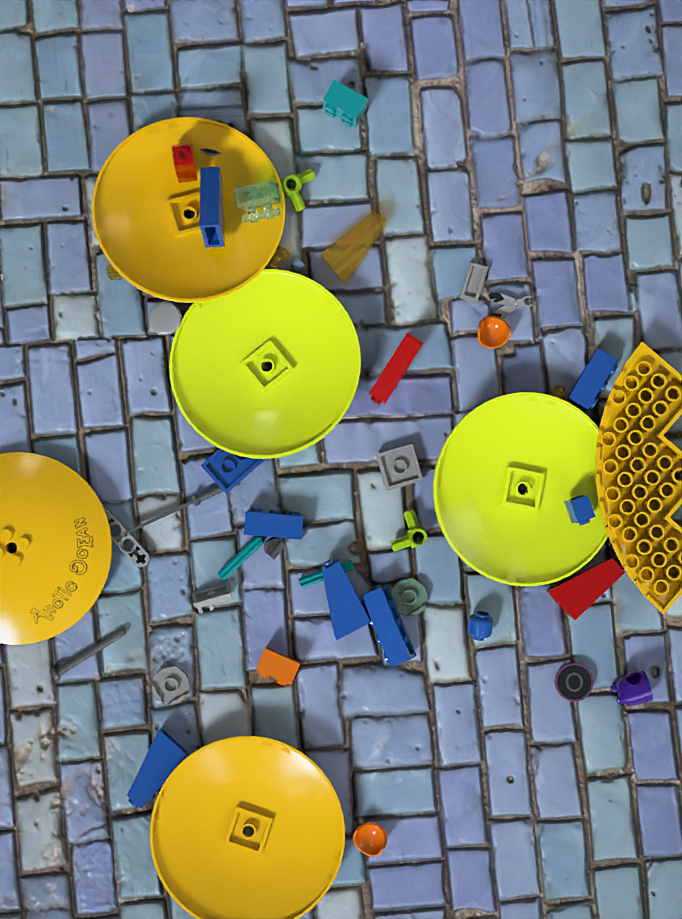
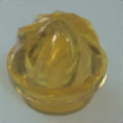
(112, 273)
(559, 391)

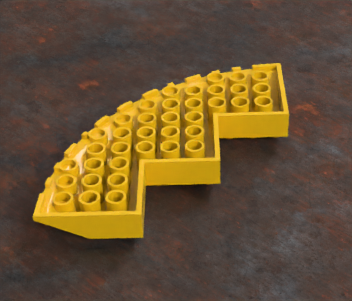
(638, 477)

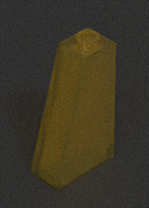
(353, 247)

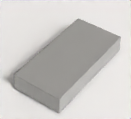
(473, 282)

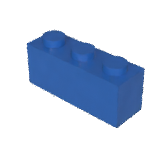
(592, 379)
(273, 524)

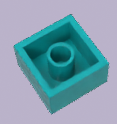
(344, 104)

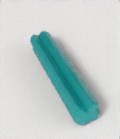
(241, 557)
(318, 577)

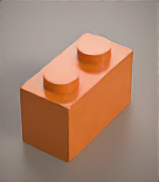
(277, 666)

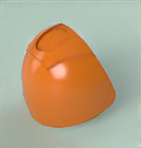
(493, 332)
(370, 839)

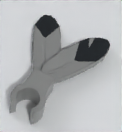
(509, 303)

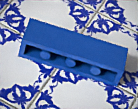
(388, 625)

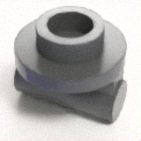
(273, 547)

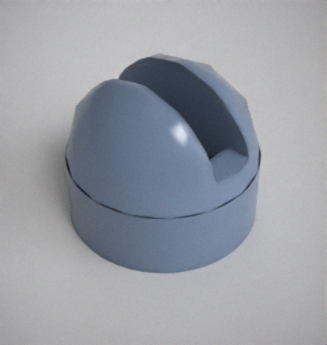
(297, 266)

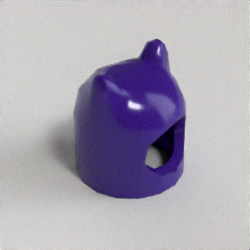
(633, 689)

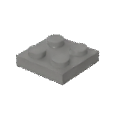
(399, 467)

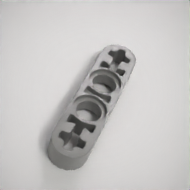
(119, 540)

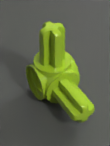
(297, 182)
(414, 526)

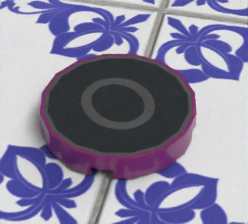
(573, 682)

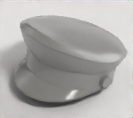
(165, 317)

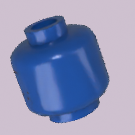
(480, 625)

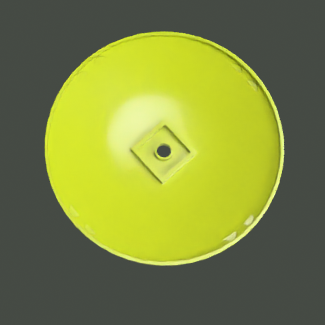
(221, 359)
(477, 498)

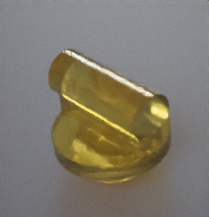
(280, 255)

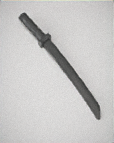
(195, 499)

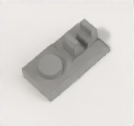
(212, 596)

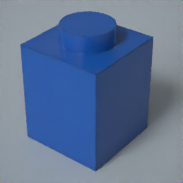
(580, 509)

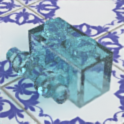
(256, 196)

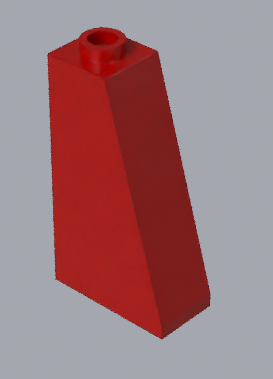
(184, 162)
(395, 369)
(584, 588)

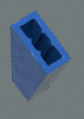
(211, 207)
(344, 605)
(157, 766)

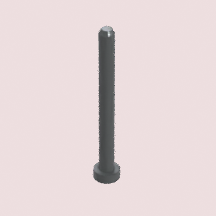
(56, 673)

